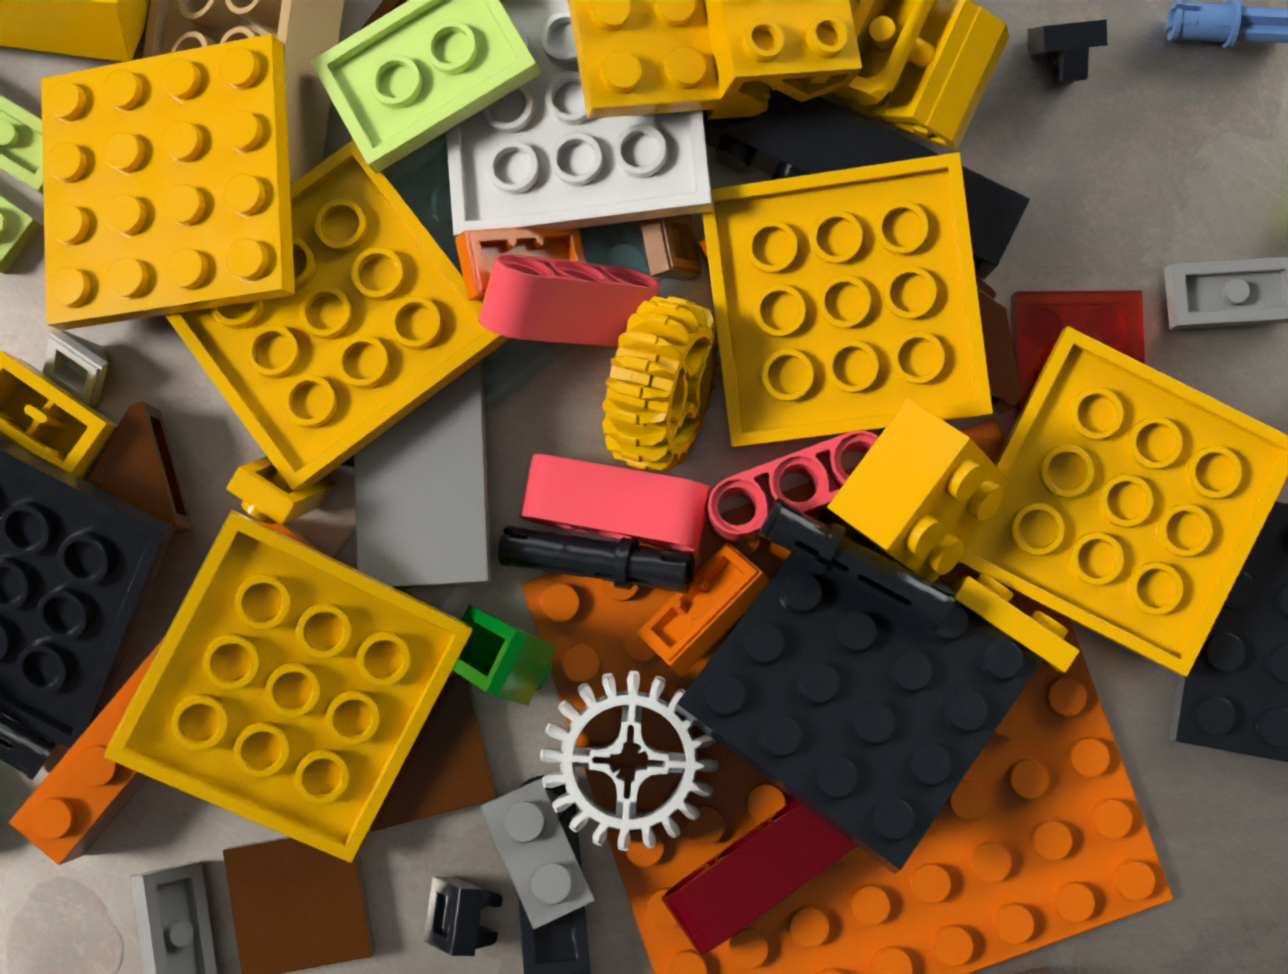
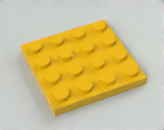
(167, 184)
(846, 300)
(363, 339)
(1128, 501)
(288, 688)

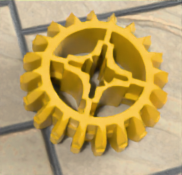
(660, 383)

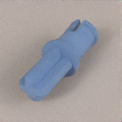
(1226, 23)

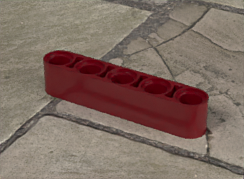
(753, 875)

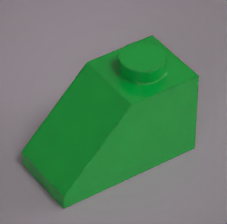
(503, 657)

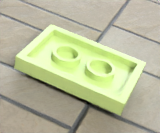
(422, 73)

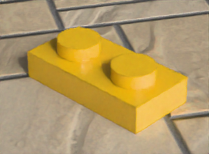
(269, 496)
(1037, 633)

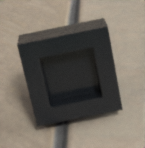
(1068, 47)
(455, 916)

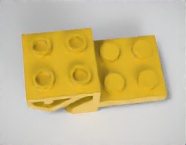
(709, 54)
(923, 65)

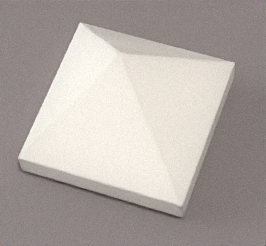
(76, 365)

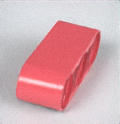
(562, 299)
(761, 484)
(615, 502)

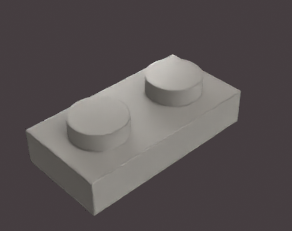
(1227, 293)
(537, 853)
(174, 920)

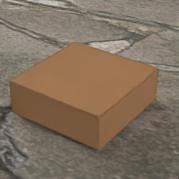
(671, 247)

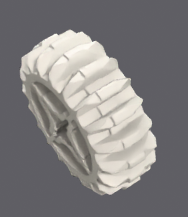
(625, 816)

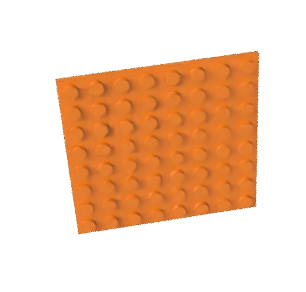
(1017, 858)

